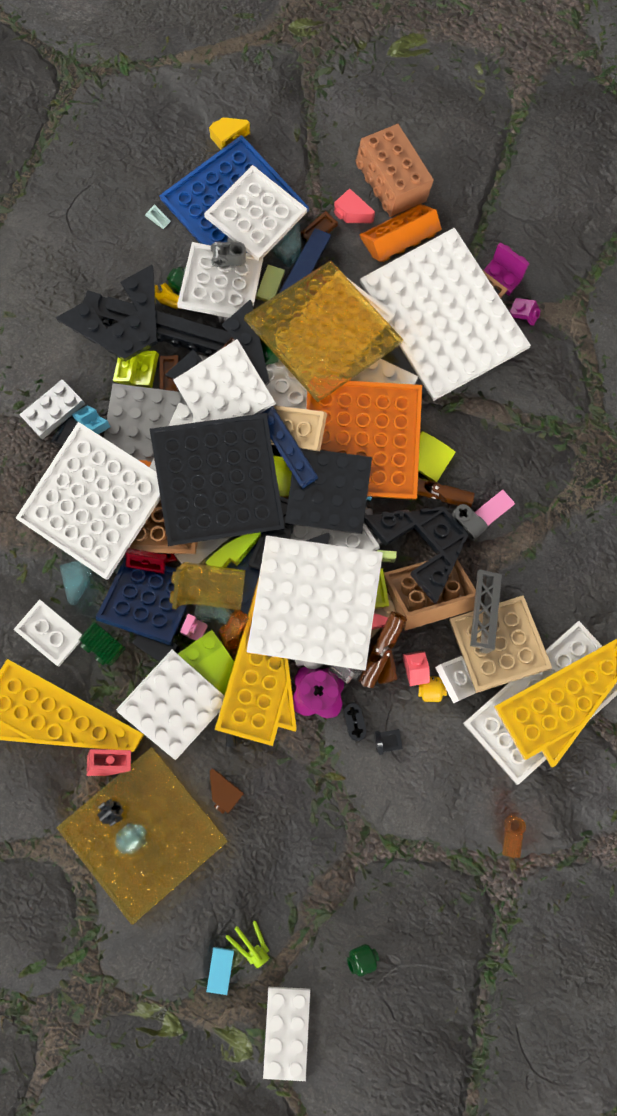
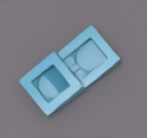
(89, 417)

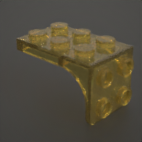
(207, 586)

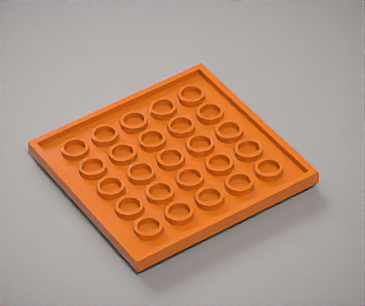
(380, 424)

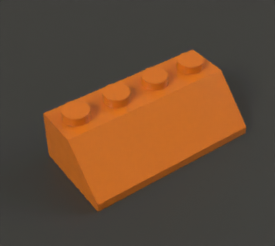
(401, 232)

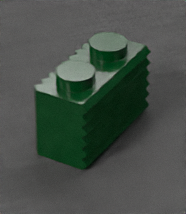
(102, 644)

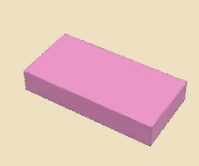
(495, 507)

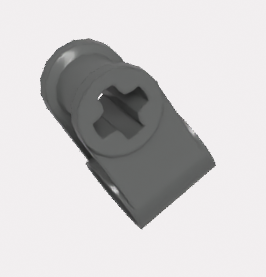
(230, 254)
(470, 521)

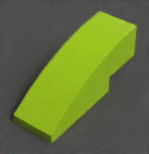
(234, 551)

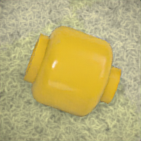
(432, 691)

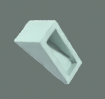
(157, 217)

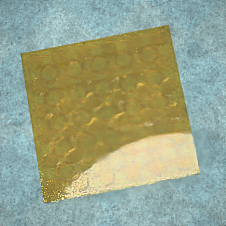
(323, 330)
(176, 838)

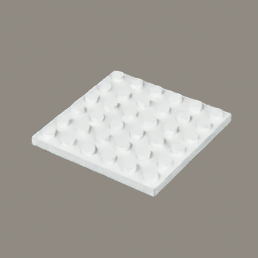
(92, 500)
(315, 603)

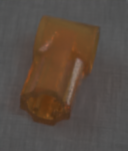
(231, 631)
(513, 839)

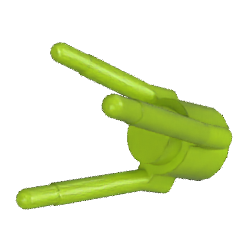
(258, 956)

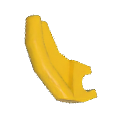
(167, 296)

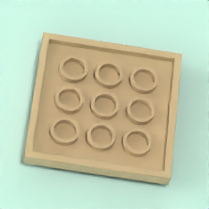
(516, 651)

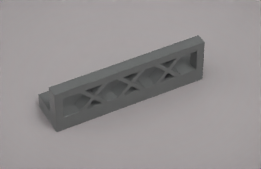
(489, 609)

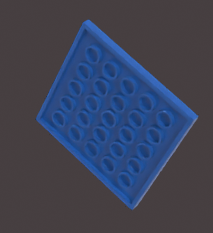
(209, 181)

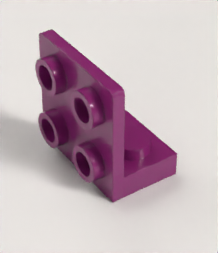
(507, 267)

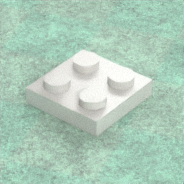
(456, 679)

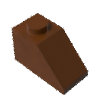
(224, 792)

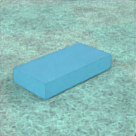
(220, 971)

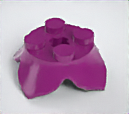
(307, 703)

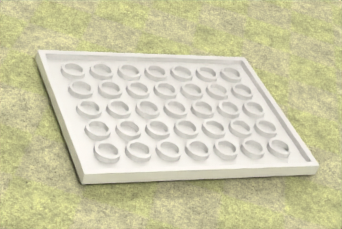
(445, 313)

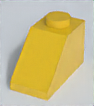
(227, 130)

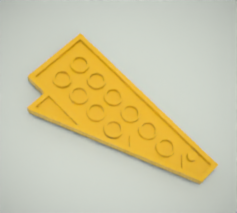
(257, 694)
(559, 706)
(46, 714)

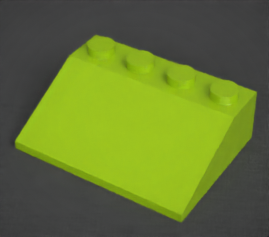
(210, 659)

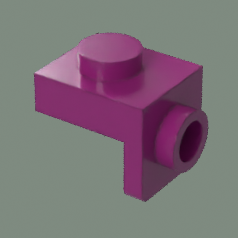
(525, 309)

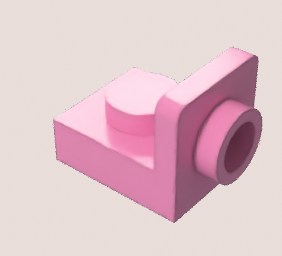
(193, 628)

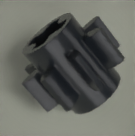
(110, 812)

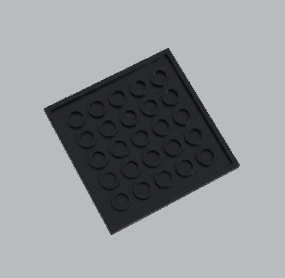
(217, 479)

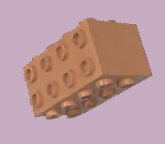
(394, 170)

